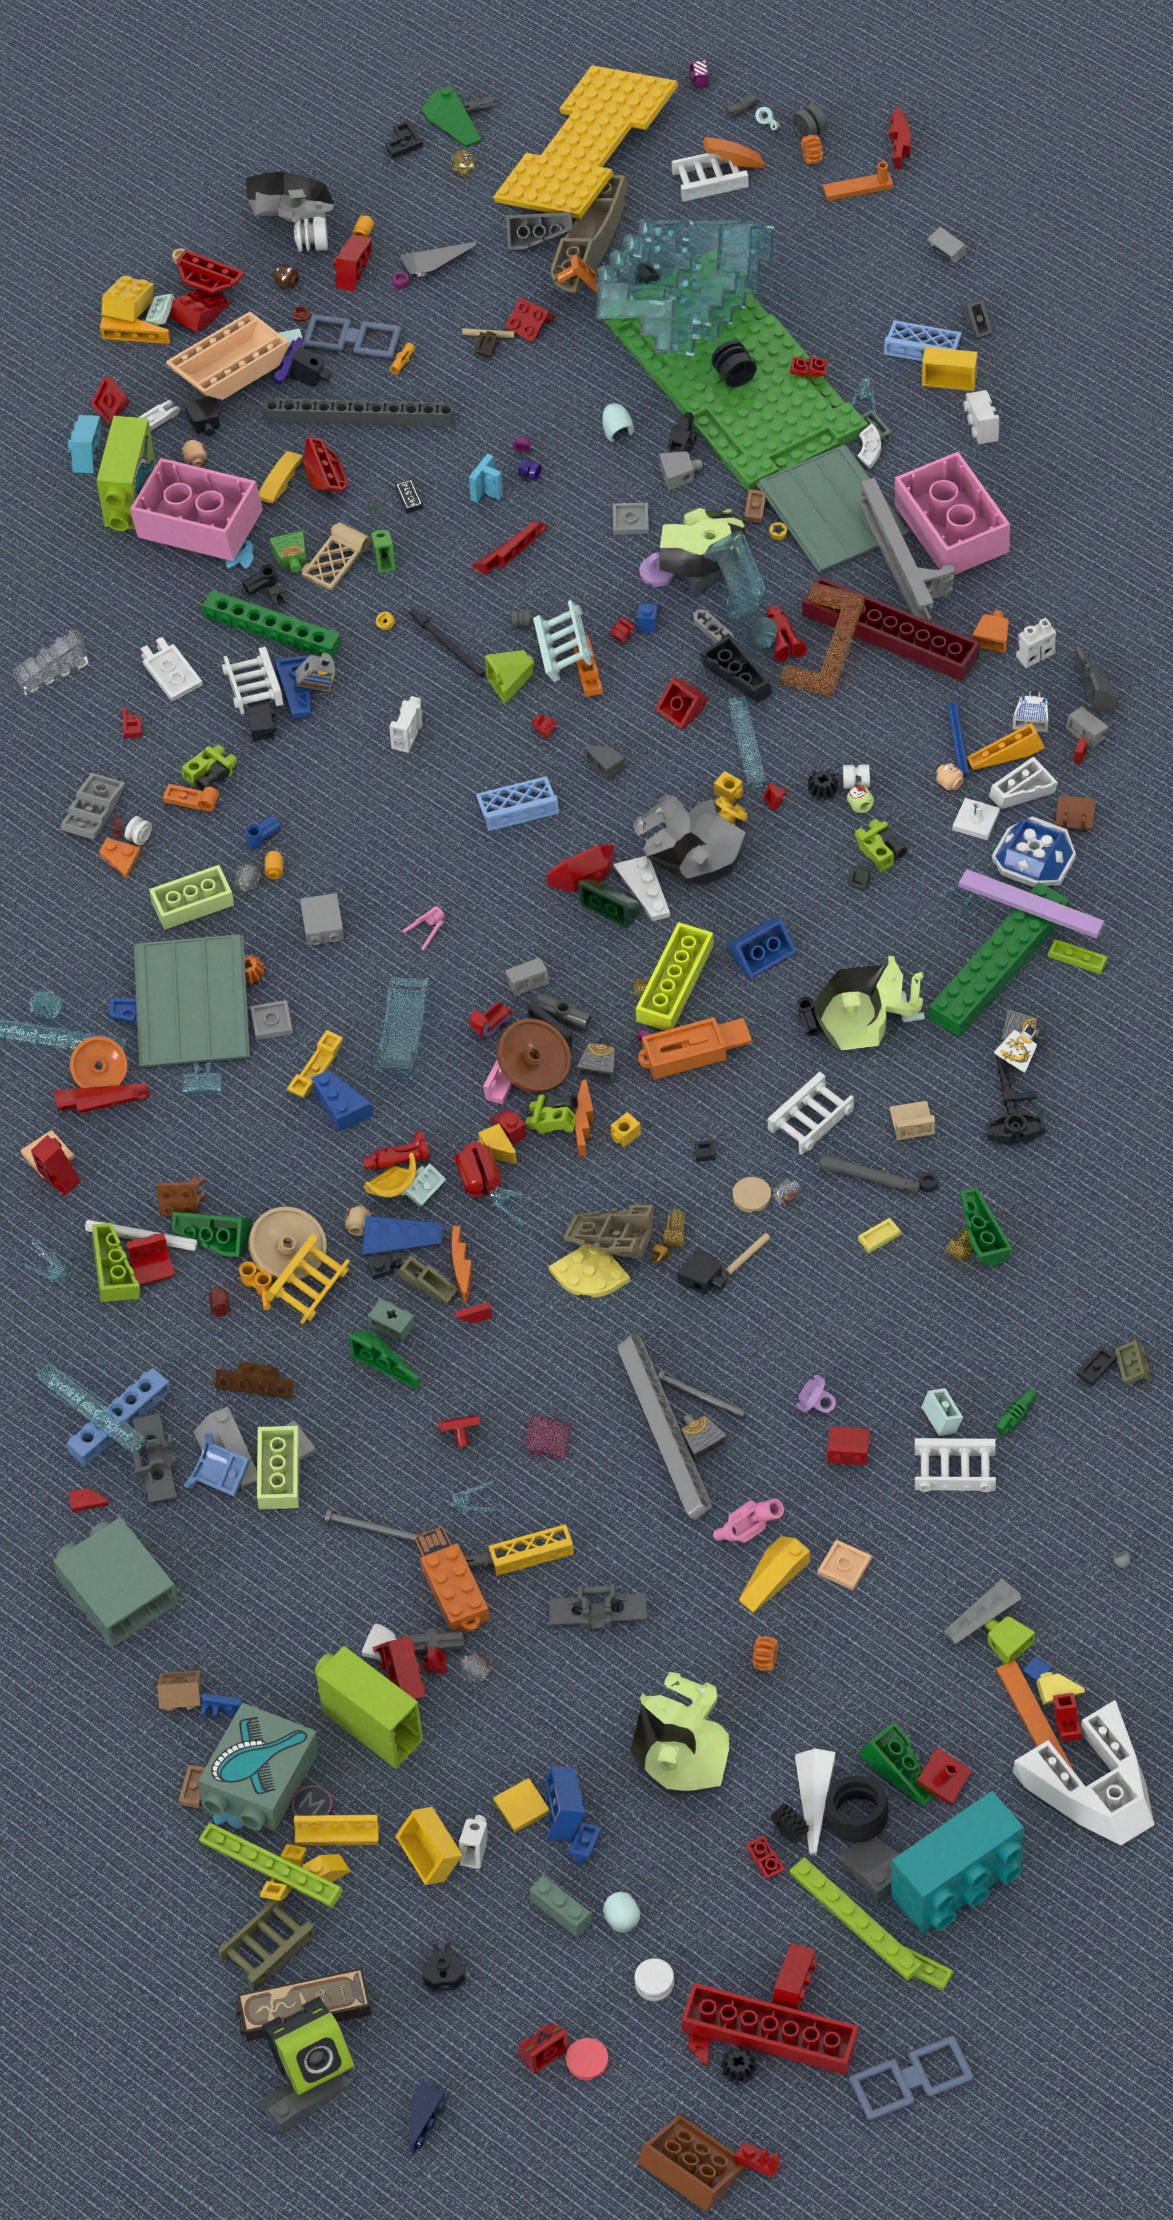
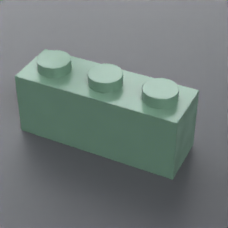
(560, 1906)

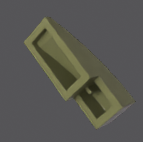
(427, 1280)

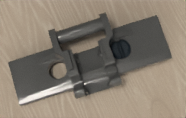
(160, 1459)
(598, 1615)

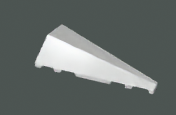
(814, 1777)

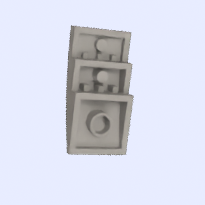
(92, 806)

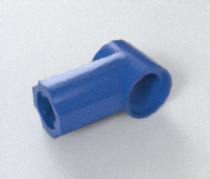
(258, 832)

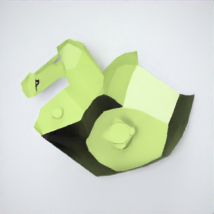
(685, 544)
(856, 1004)
(677, 1743)

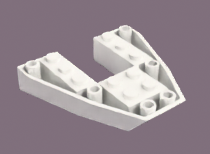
(1112, 1805)

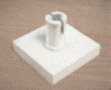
(976, 819)

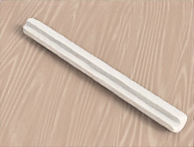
(133, 1233)

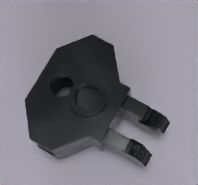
(683, 433)
(443, 1970)

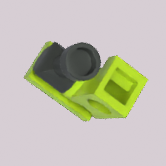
(208, 761)
(875, 842)
(552, 1114)

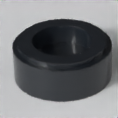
(928, 1182)

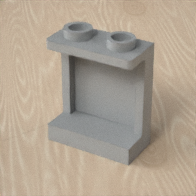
(322, 919)

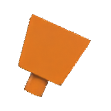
(992, 632)

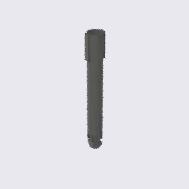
(841, 1166)

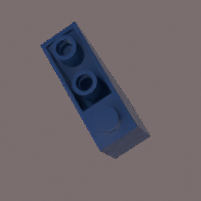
(424, 2109)

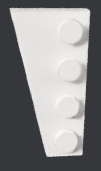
(644, 885)

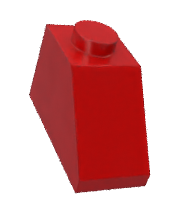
(511, 1125)

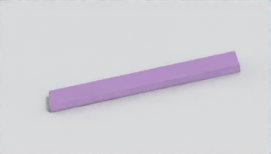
(1031, 903)

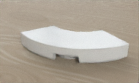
(871, 446)

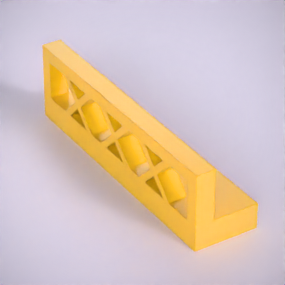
(533, 1556)
(336, 1830)

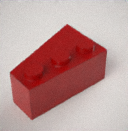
(794, 1976)

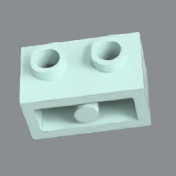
(942, 1412)

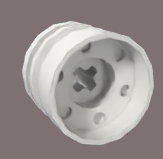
(311, 233)

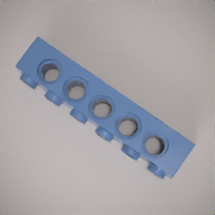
(143, 1402)

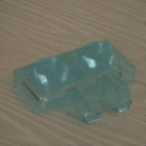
(202, 1083)

